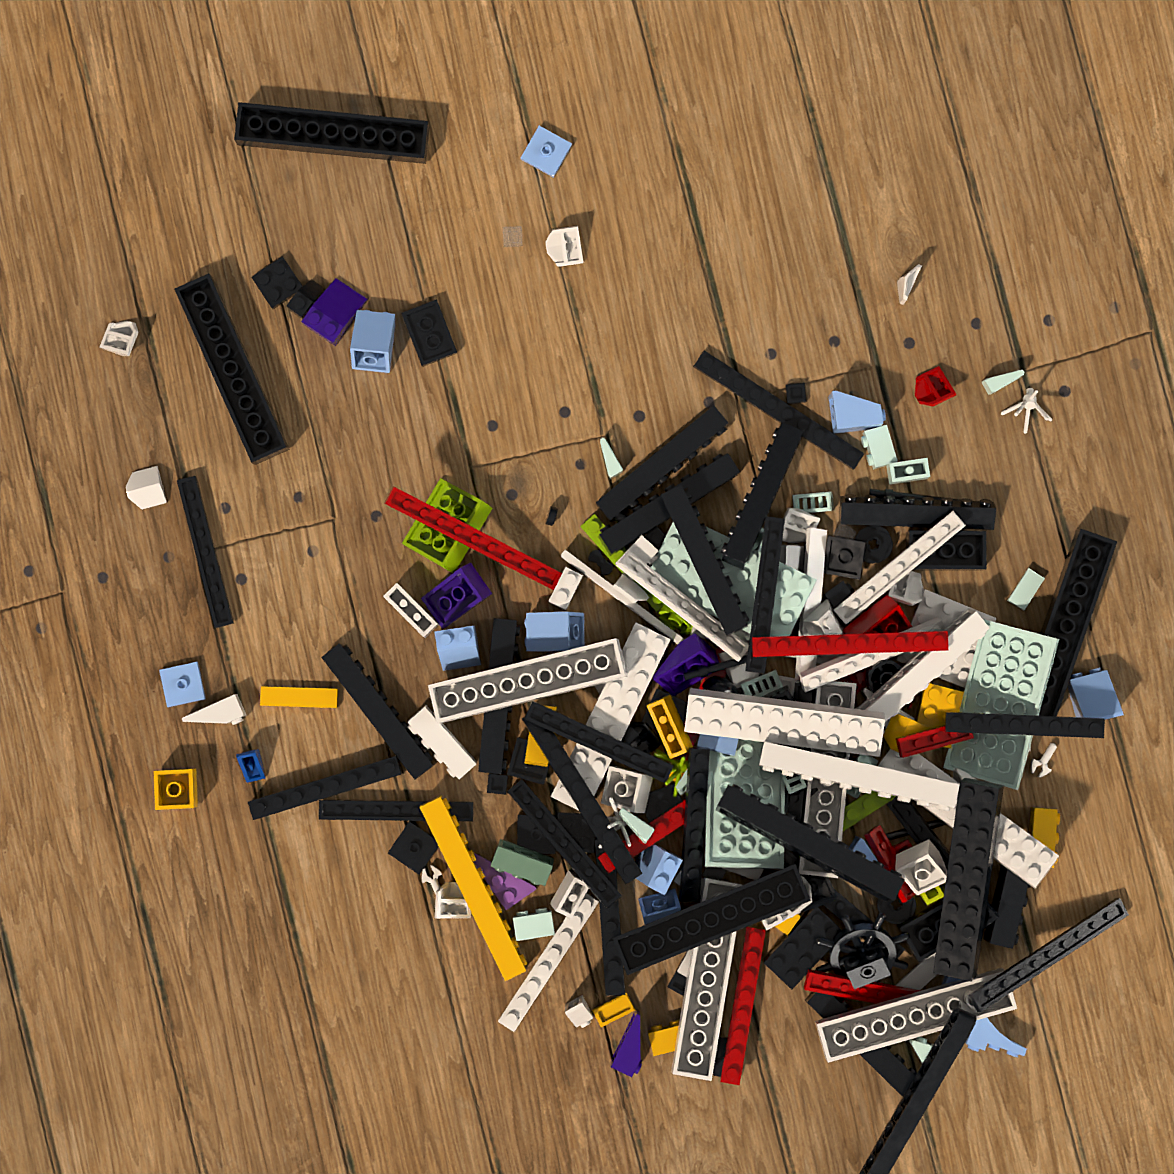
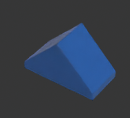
(251, 765)

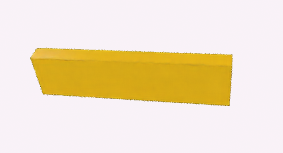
(299, 697)

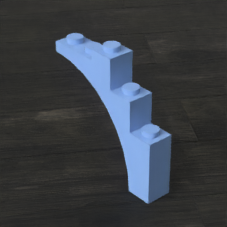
(985, 1033)

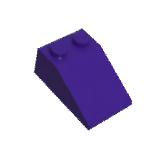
(334, 311)
(456, 595)
(684, 658)
(628, 1055)

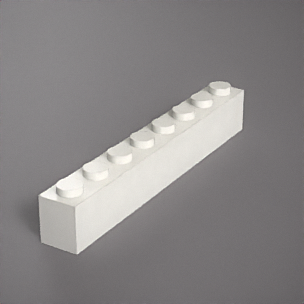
(926, 666)

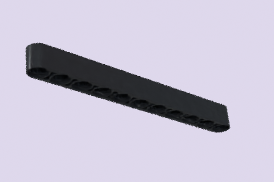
(920, 1092)

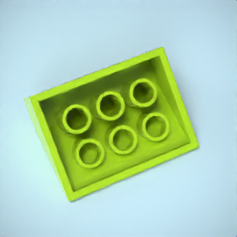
(437, 546)

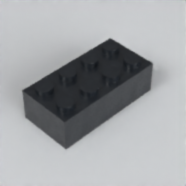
(960, 553)
(1008, 903)
(923, 931)
(799, 949)

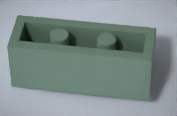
(522, 862)

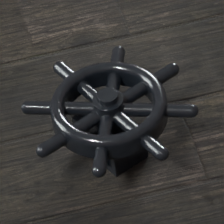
(864, 962)

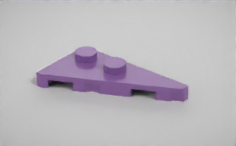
(504, 885)

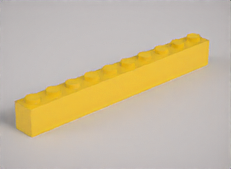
(473, 888)

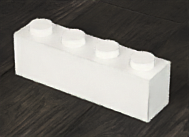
(442, 742)

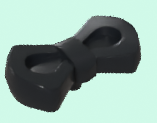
(605, 566)

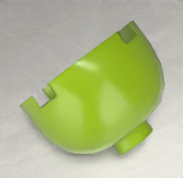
(673, 620)

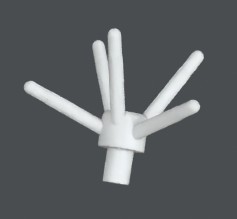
(1029, 402)
(617, 822)

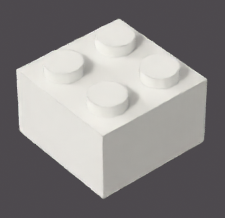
(627, 788)

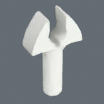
(1044, 760)
(434, 882)

